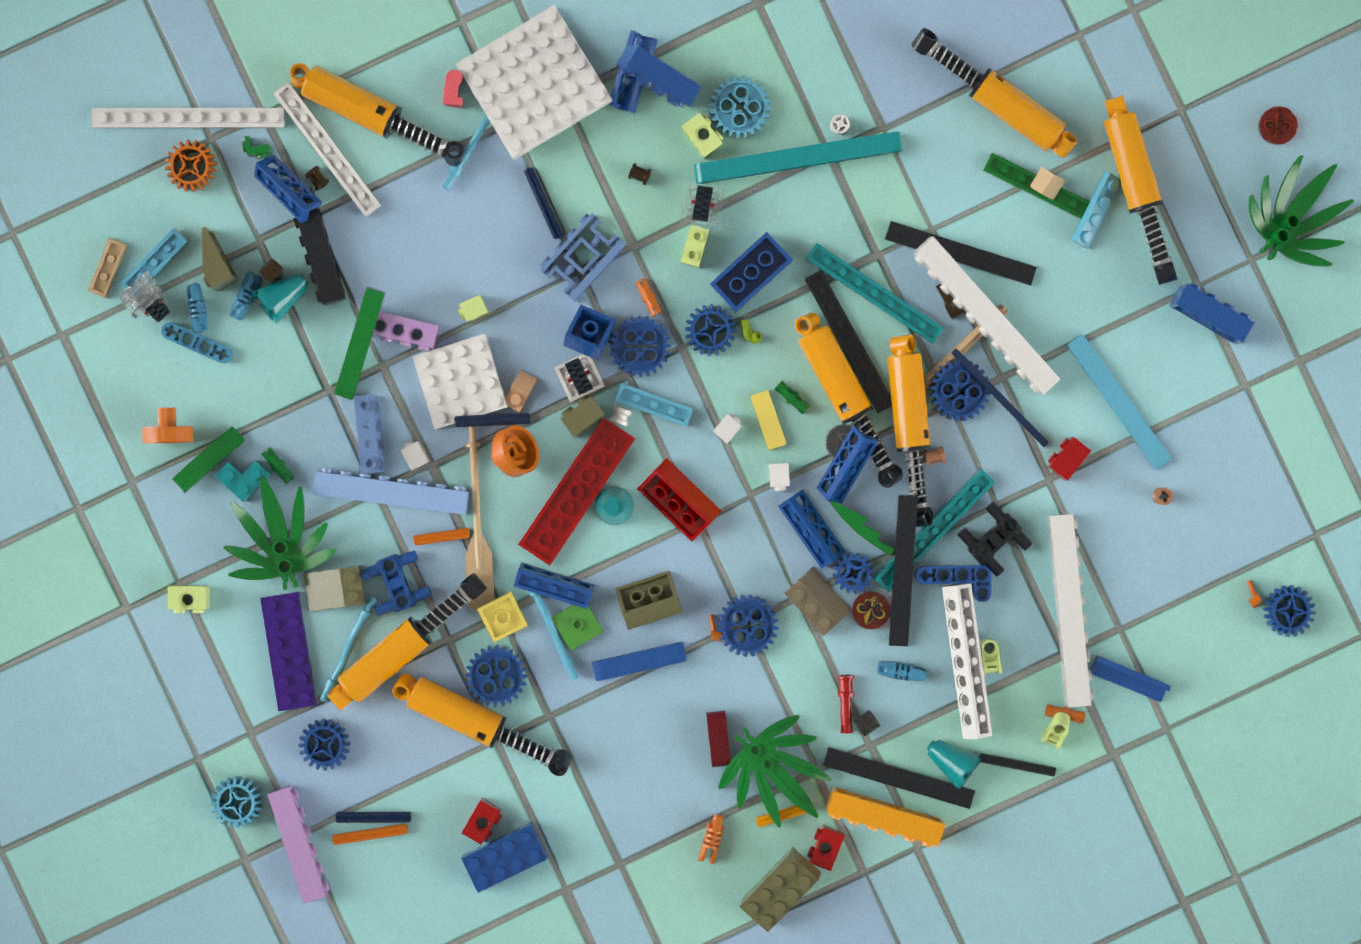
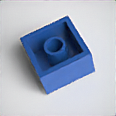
(589, 332)

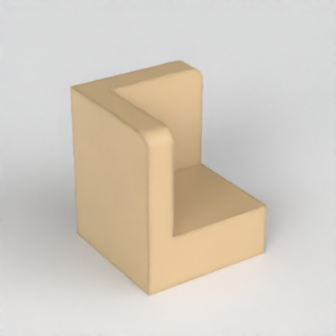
(1047, 183)

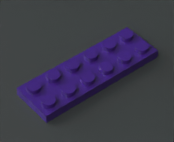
(288, 651)

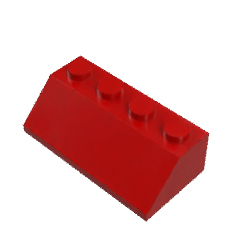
(679, 499)

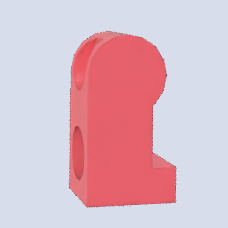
(453, 82)

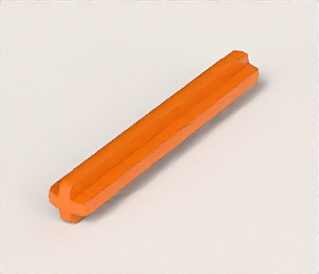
(370, 834)

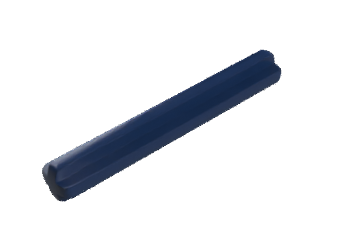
(543, 203)
(492, 419)
(373, 817)

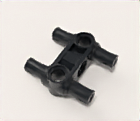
(994, 539)

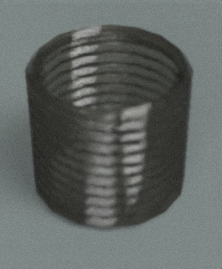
(867, 723)

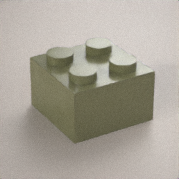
(582, 416)

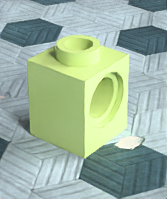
(473, 309)

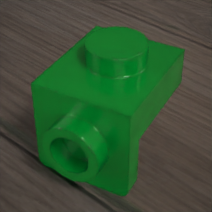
(259, 152)

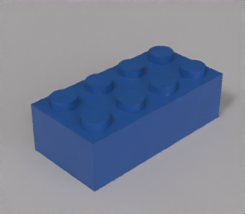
(658, 75)
(751, 272)
(1211, 313)
(504, 857)

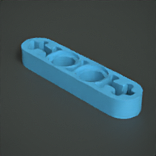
(197, 341)

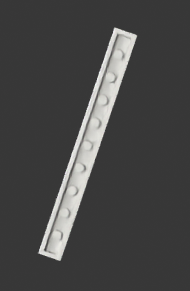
(188, 118)

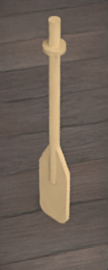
(478, 554)

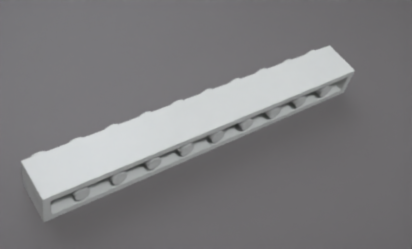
(986, 316)
(1069, 610)

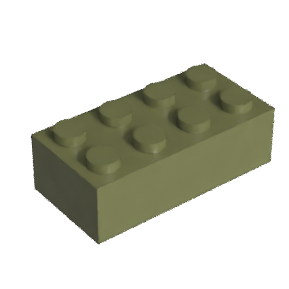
(780, 889)

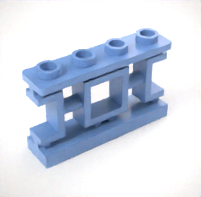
(593, 266)

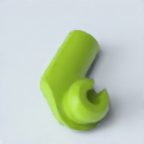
(749, 334)

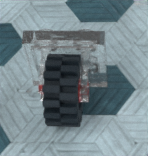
(702, 205)
(145, 297)

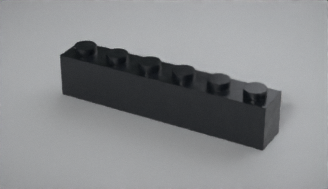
(320, 257)

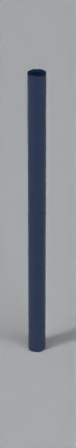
(999, 397)

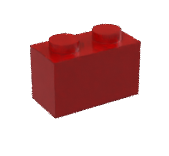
(1068, 458)

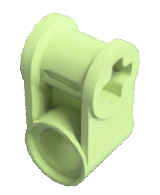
(990, 660)
(1056, 730)

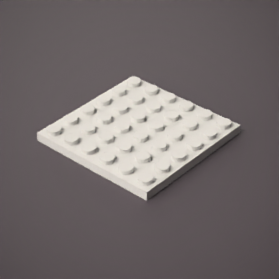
(534, 82)

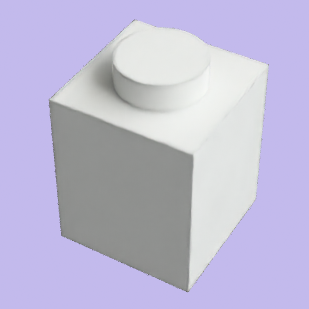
(727, 428)
(414, 454)
(779, 476)

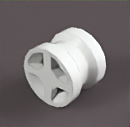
(841, 121)
(620, 415)

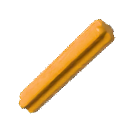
(786, 813)

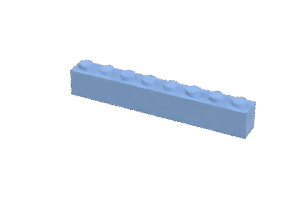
(390, 492)

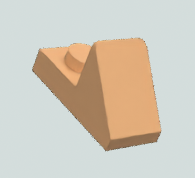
(520, 390)

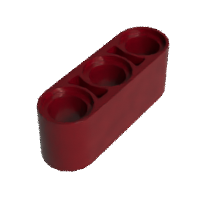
(718, 738)

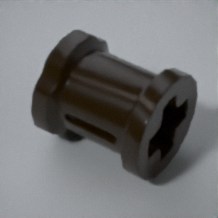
(639, 174)
(317, 178)

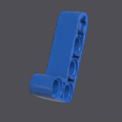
(953, 578)

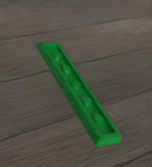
(1023, 179)
(359, 343)

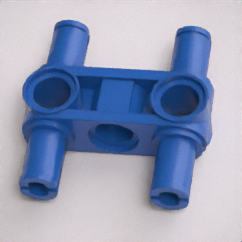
(396, 583)

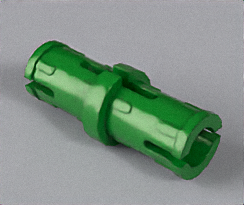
(792, 397)
(278, 465)

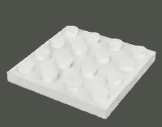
(460, 380)

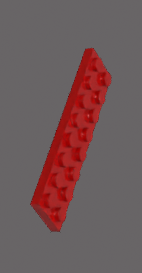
(576, 491)

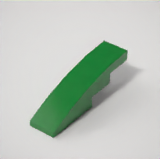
(208, 459)
(857, 523)

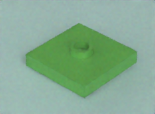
(577, 625)

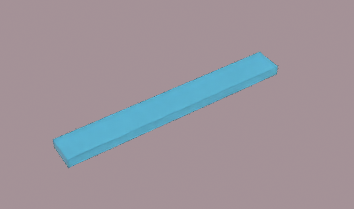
(1118, 401)

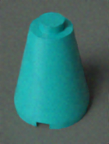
(281, 295)
(614, 505)
(953, 761)

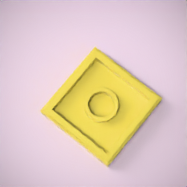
(502, 616)

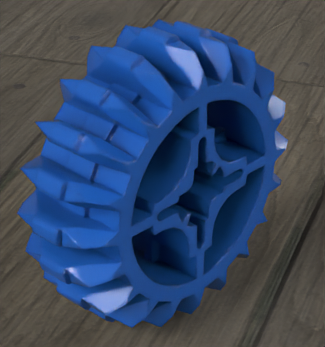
(726, 325)
(1289, 603)
(330, 751)

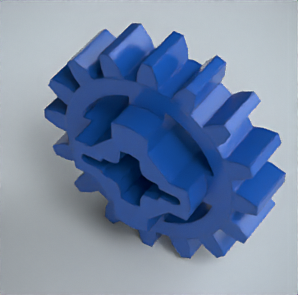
(848, 564)

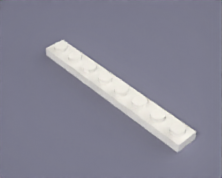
(327, 149)

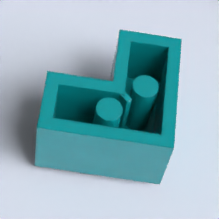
(241, 483)

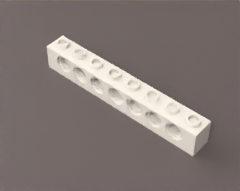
(967, 661)

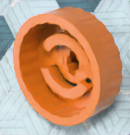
(168, 430)
(518, 457)

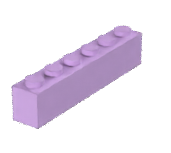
(298, 844)

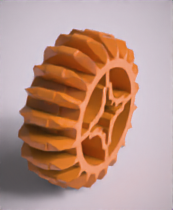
(179, 153)

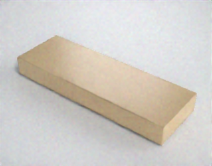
(108, 268)

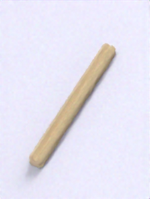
(963, 347)

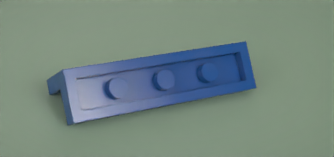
(630, 90)
(281, 188)
(849, 468)
(809, 531)
(553, 585)
(1129, 678)

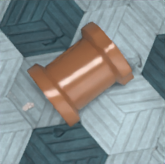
(934, 456)
(1158, 492)

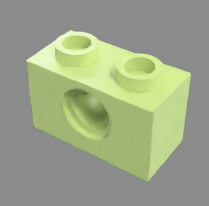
(694, 126)
(694, 246)
(177, 595)

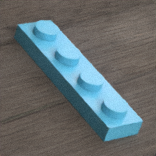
(1096, 210)
(158, 257)
(653, 404)

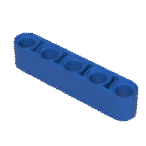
(639, 661)

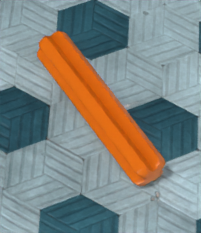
(441, 536)

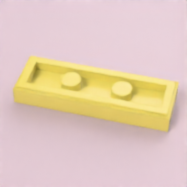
(768, 420)

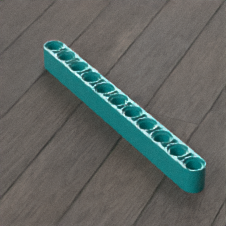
(798, 157)

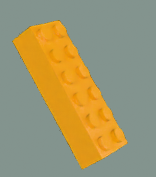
(884, 816)

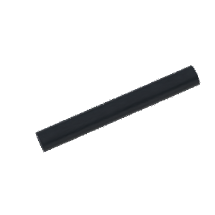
(1017, 764)

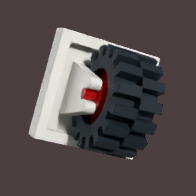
(579, 377)

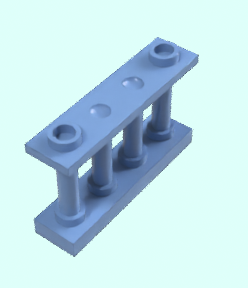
(369, 434)

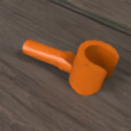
(1256, 599)
(714, 634)

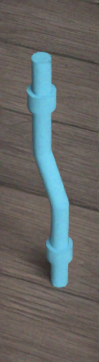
(455, 171)
(364, 615)
(566, 660)

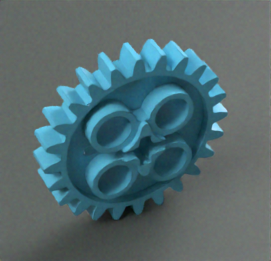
(726, 118)

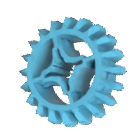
(239, 810)

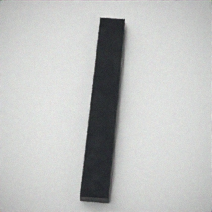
(964, 254)
(849, 341)
(903, 570)
(898, 777)

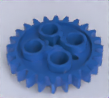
(640, 364)
(969, 403)
(750, 642)
(478, 679)

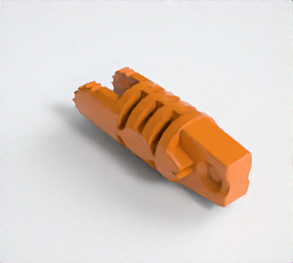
(712, 838)

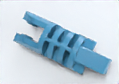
(245, 295)
(197, 308)
(901, 671)

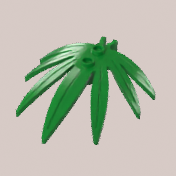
(1283, 229)
(283, 554)
(764, 759)

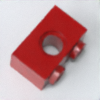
(474, 830)
(825, 859)

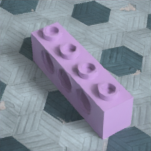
(429, 331)

